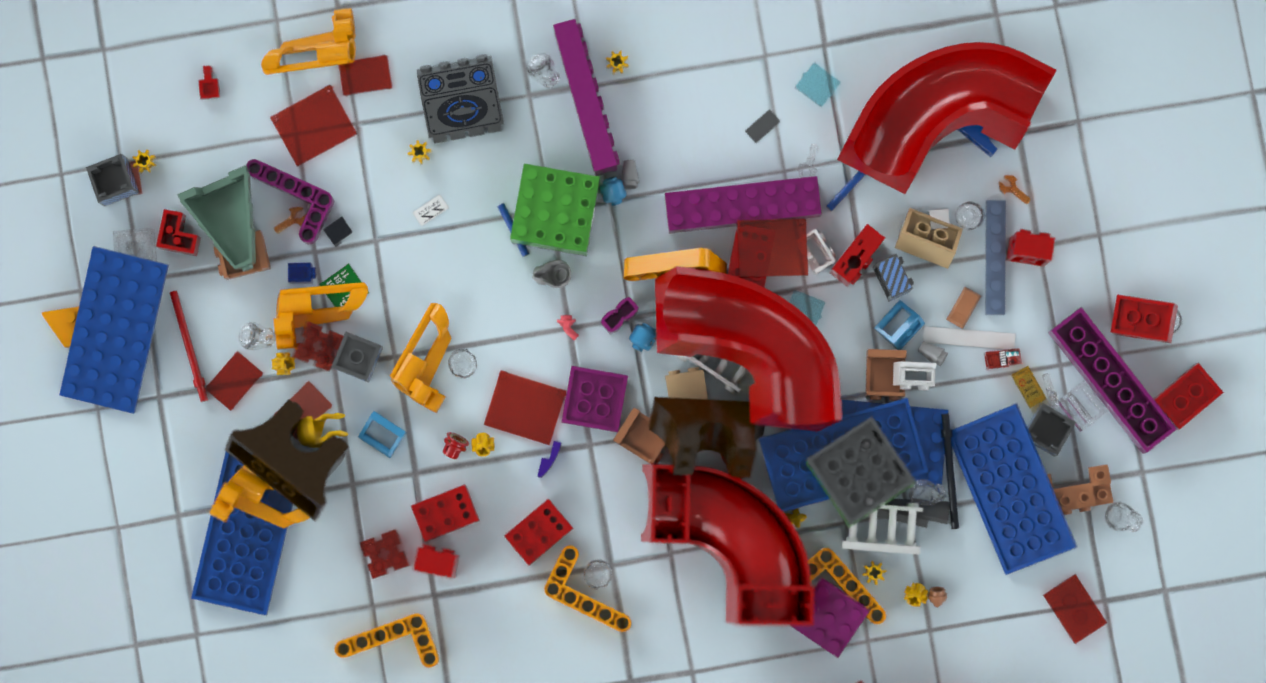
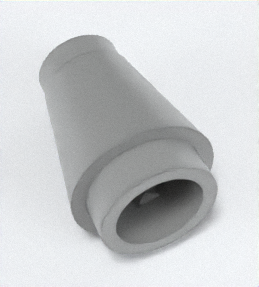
(629, 175)
(933, 353)

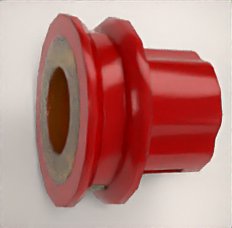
(454, 445)

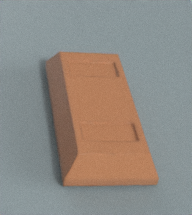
(963, 307)

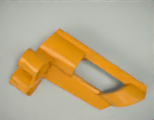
(331, 47)
(295, 309)
(413, 374)
(244, 493)

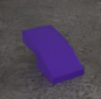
(546, 464)

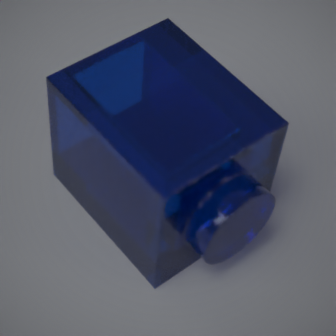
(301, 273)

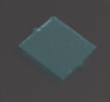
(817, 84)
(808, 305)

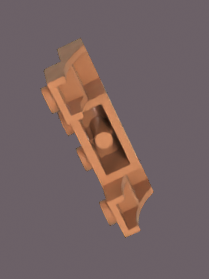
(1086, 495)

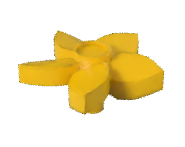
(796, 518)

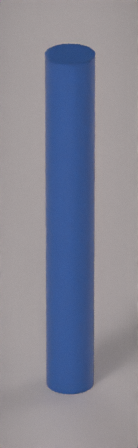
(845, 190)
(509, 222)

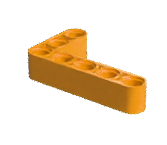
(655, 265)
(842, 581)
(580, 598)
(391, 635)

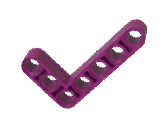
(296, 191)

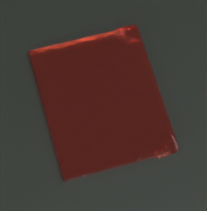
(313, 125)
(772, 247)
(525, 407)

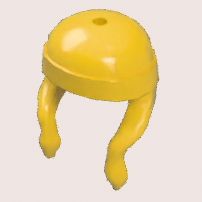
(310, 430)

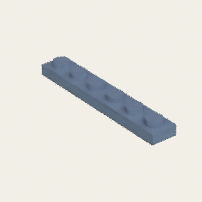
(995, 257)

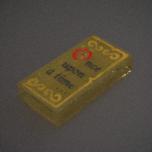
(1028, 387)

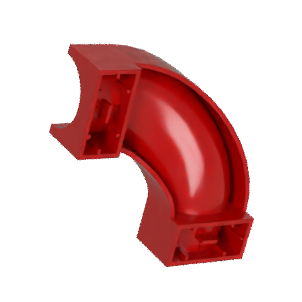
(941, 94)
(761, 332)
(744, 533)

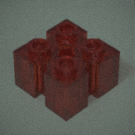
(328, 341)
(373, 549)

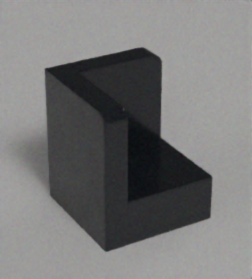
(338, 231)

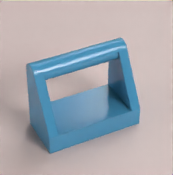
(907, 329)
(388, 425)

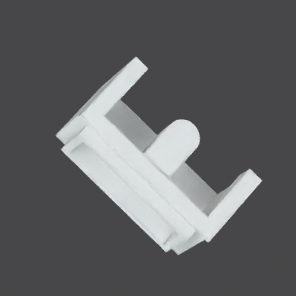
(828, 252)
(899, 375)

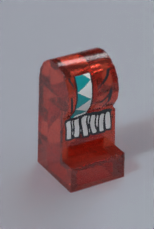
(1002, 358)

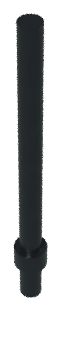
(946, 434)

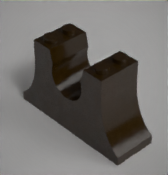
(704, 425)
(282, 466)

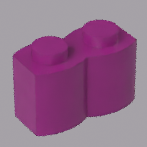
(615, 318)

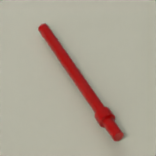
(198, 381)

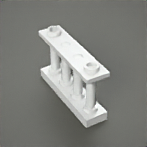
(730, 386)
(890, 544)

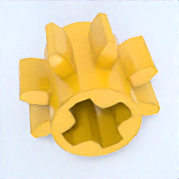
(614, 57)
(138, 158)
(420, 158)
(283, 363)
(482, 444)
(878, 576)
(916, 594)

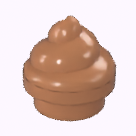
(937, 596)

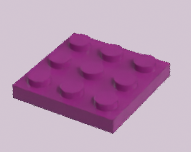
(594, 399)
(835, 618)

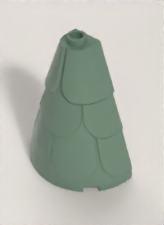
(226, 216)

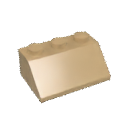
(931, 245)

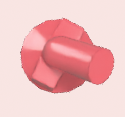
(566, 322)

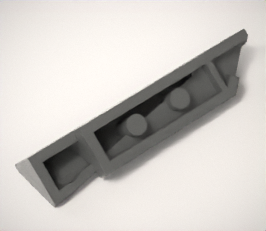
(936, 513)

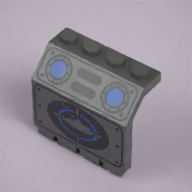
(460, 98)

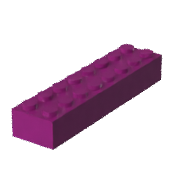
(585, 98)
(754, 201)
(1112, 380)

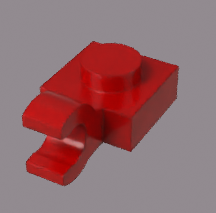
(208, 86)

